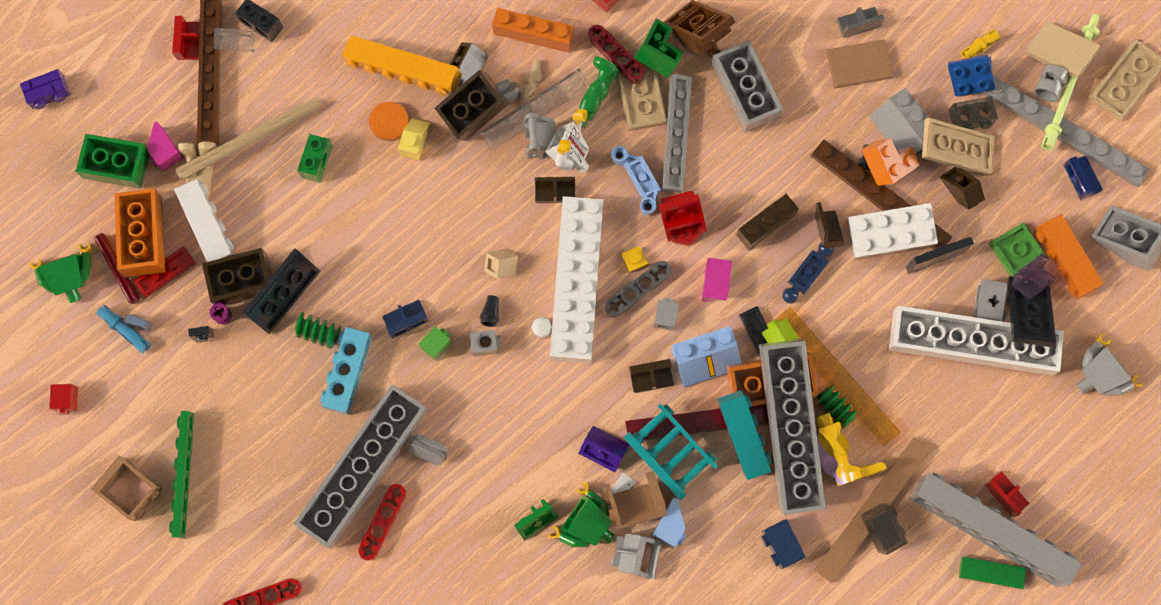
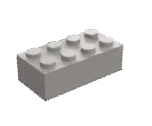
(747, 86)

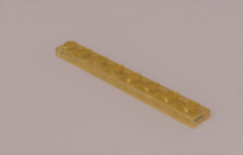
(836, 374)

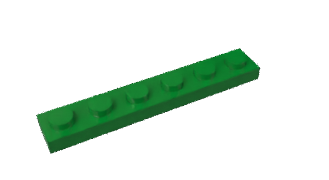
(182, 466)

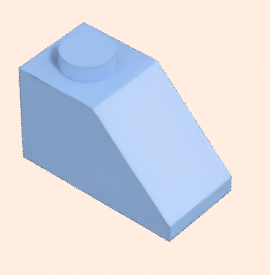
(672, 526)

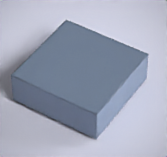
(138, 322)

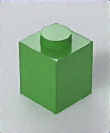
(435, 342)

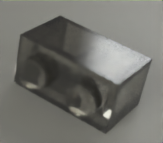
(884, 528)

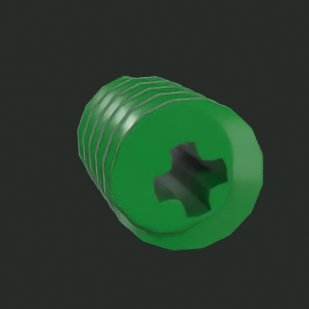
(317, 332)
(836, 406)

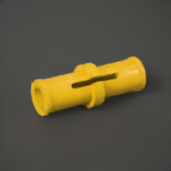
(980, 44)

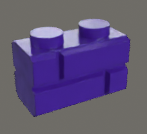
(45, 89)

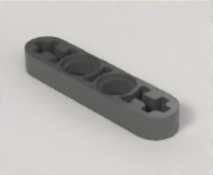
(638, 289)

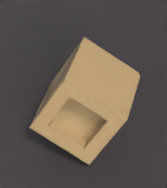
(500, 263)

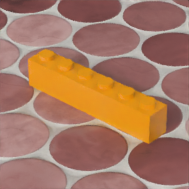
(401, 65)

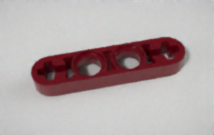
(614, 55)

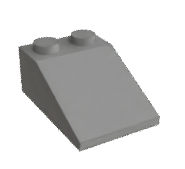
(1130, 237)

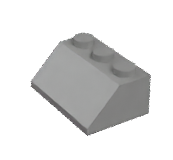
(901, 121)

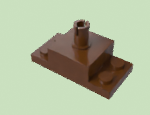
(700, 27)

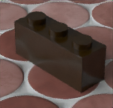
(767, 221)

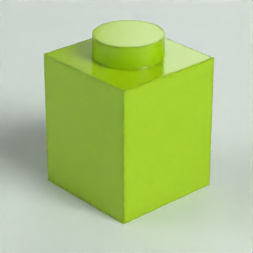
(779, 331)

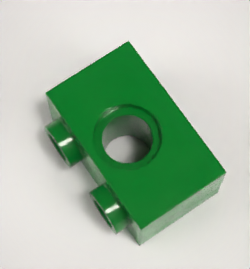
(314, 158)

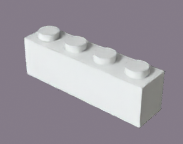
(204, 221)

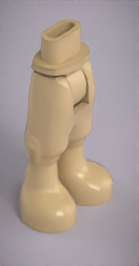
(190, 151)

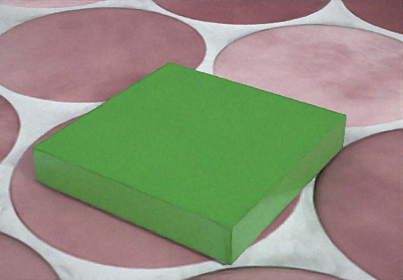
(1016, 248)

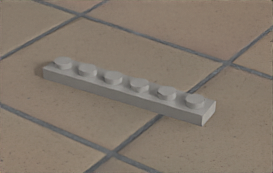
(676, 133)

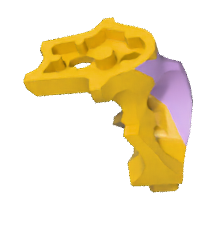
(834, 454)

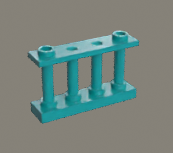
(664, 470)

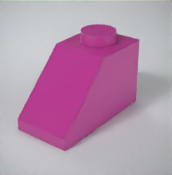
(162, 149)

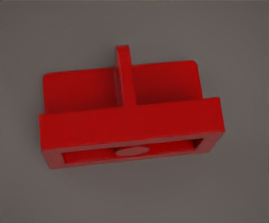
(185, 39)
(1007, 494)

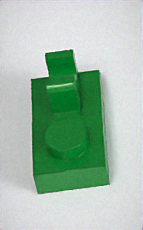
(536, 521)

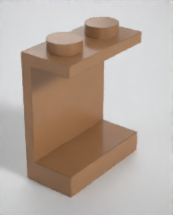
(636, 504)

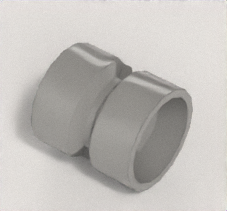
(1051, 83)

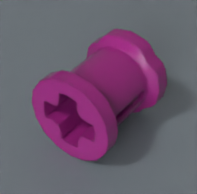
(214, 313)

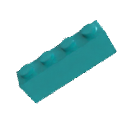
(744, 435)

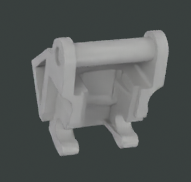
(540, 131)
(630, 554)

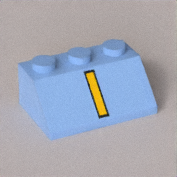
(705, 356)

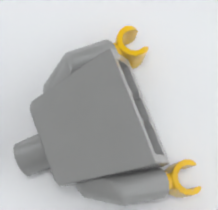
(1104, 371)

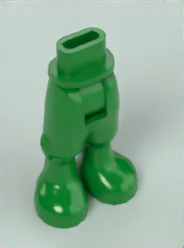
(599, 88)

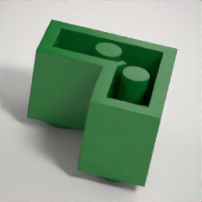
(656, 51)

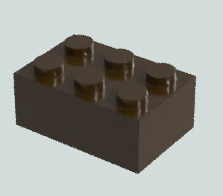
(472, 105)
(237, 276)

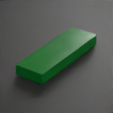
(992, 573)

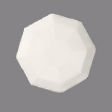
(541, 327)

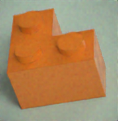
(888, 163)

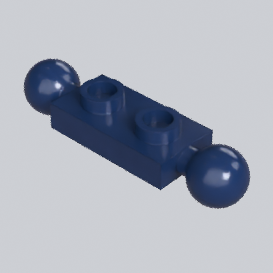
(807, 273)

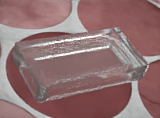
(234, 39)

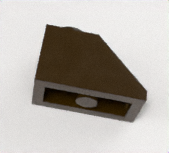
(963, 187)

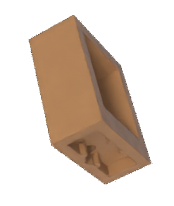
(110, 477)

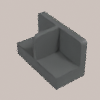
(859, 21)

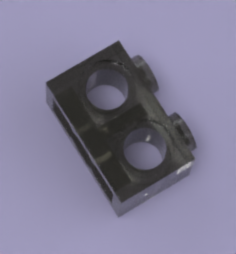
(971, 111)

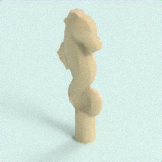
(532, 77)

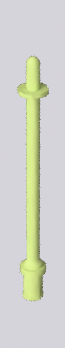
(1053, 130)

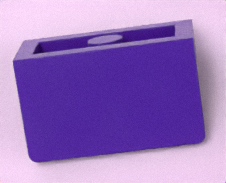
(603, 448)

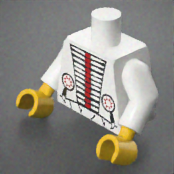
(568, 146)

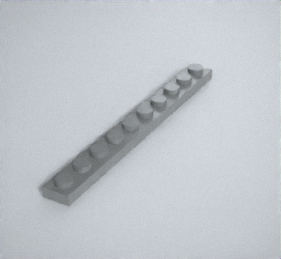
(1071, 133)

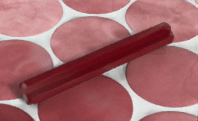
(111, 259)

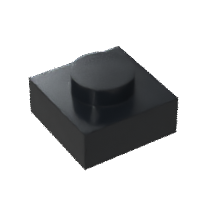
(201, 334)

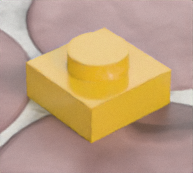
(634, 259)

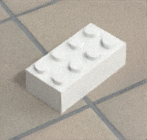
(892, 231)

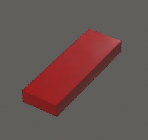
(174, 266)

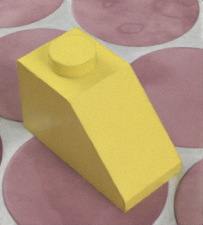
(414, 139)

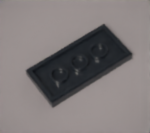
(281, 291)
(1031, 318)

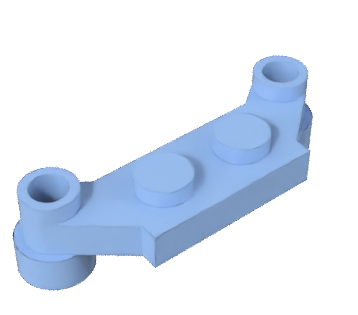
(640, 176)

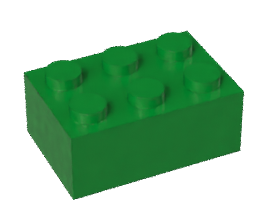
(113, 161)

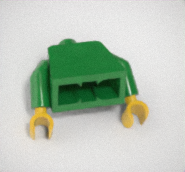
(65, 273)
(587, 522)

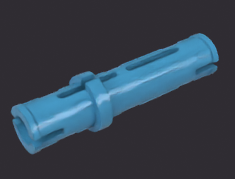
(116, 323)

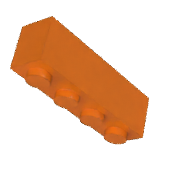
(533, 30)
(1068, 256)

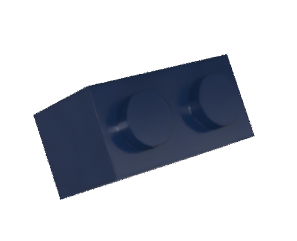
(783, 544)

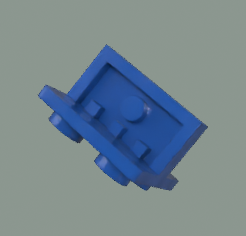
(971, 75)

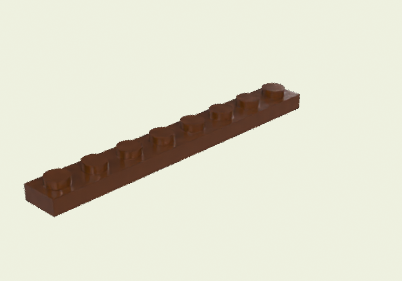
(208, 73)
(865, 184)

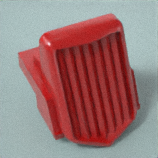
(683, 218)

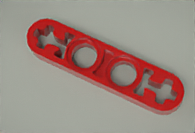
(378, 520)
(260, 594)

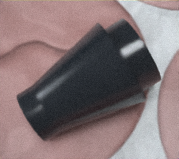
(490, 312)

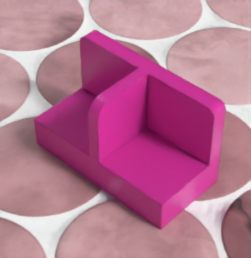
(716, 279)

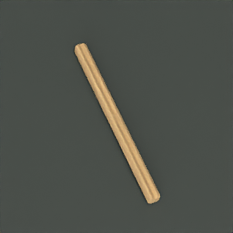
(248, 137)

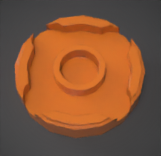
(388, 121)

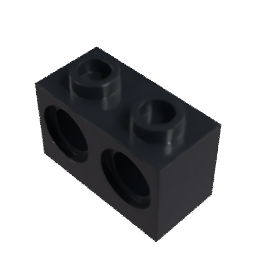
(259, 20)

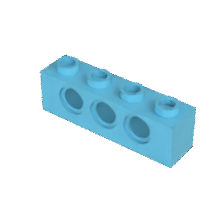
(343, 402)

